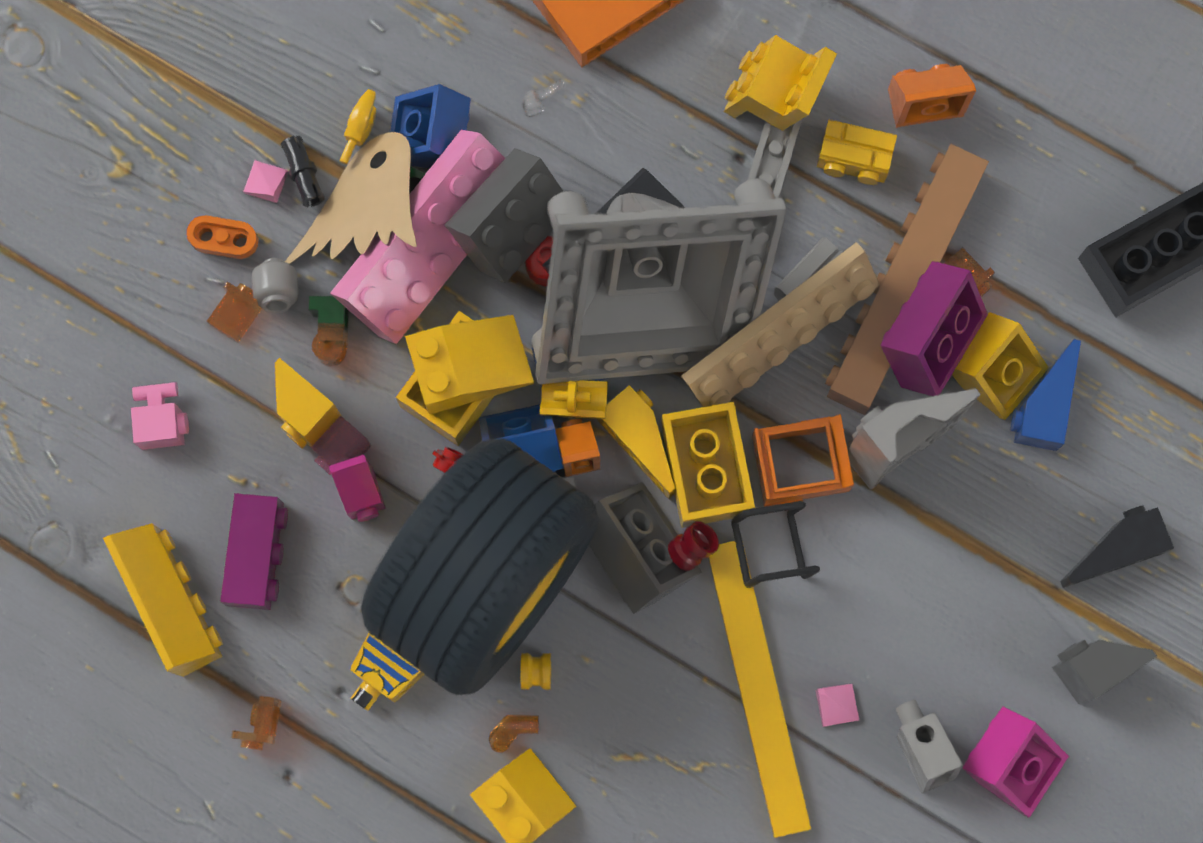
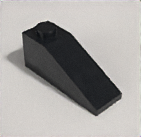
(1127, 542)

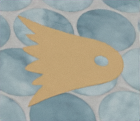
(366, 201)

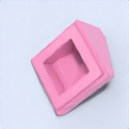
(265, 181)
(837, 705)

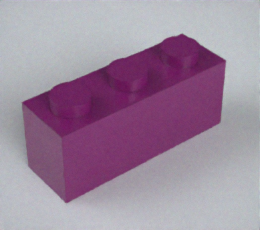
(253, 552)

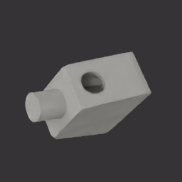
(930, 762)

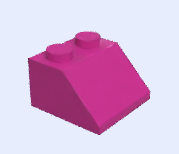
(1015, 761)

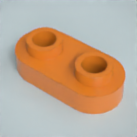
(224, 237)

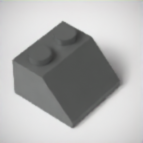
(1098, 667)

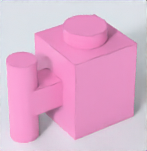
(158, 423)

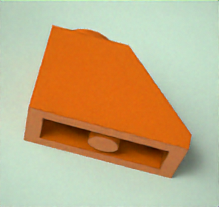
(578, 447)

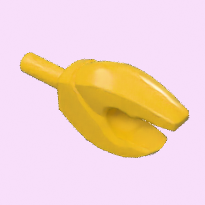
(359, 124)

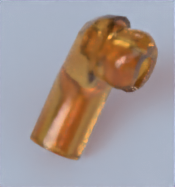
(509, 728)

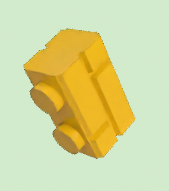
(856, 152)

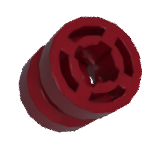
(695, 544)

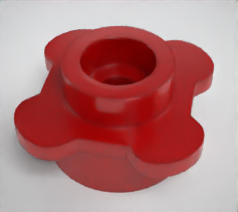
(445, 458)

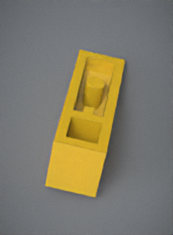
(636, 431)

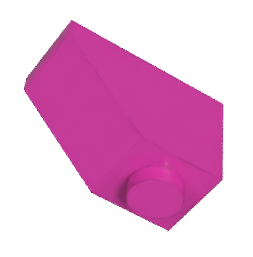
(358, 488)

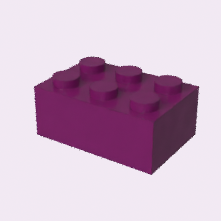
(934, 328)

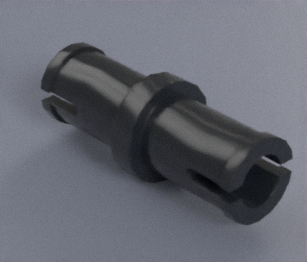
(302, 171)

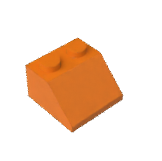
(930, 94)

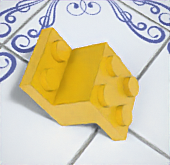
(778, 82)

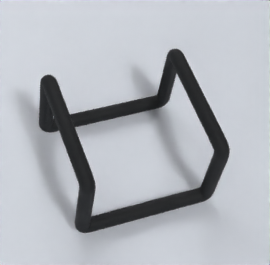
(793, 508)

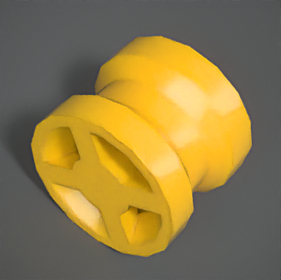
(535, 671)

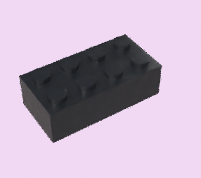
(1148, 253)

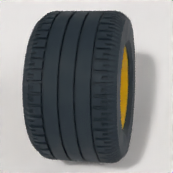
(478, 565)

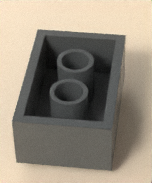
(506, 215)

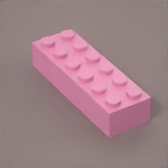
(397, 281)

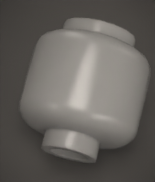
(275, 285)

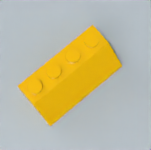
(164, 598)

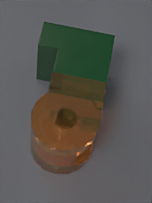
(332, 335)

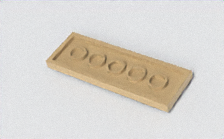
(783, 328)

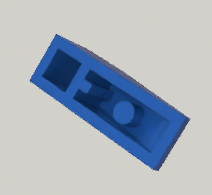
(1045, 413)

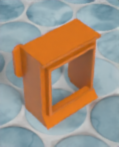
(838, 453)

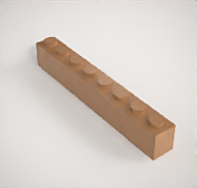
(925, 241)

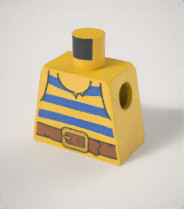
(382, 673)

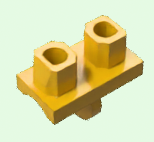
(575, 399)

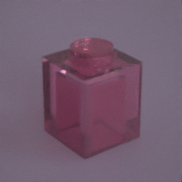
(339, 444)

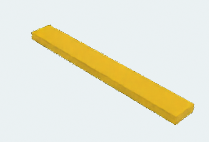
(759, 694)

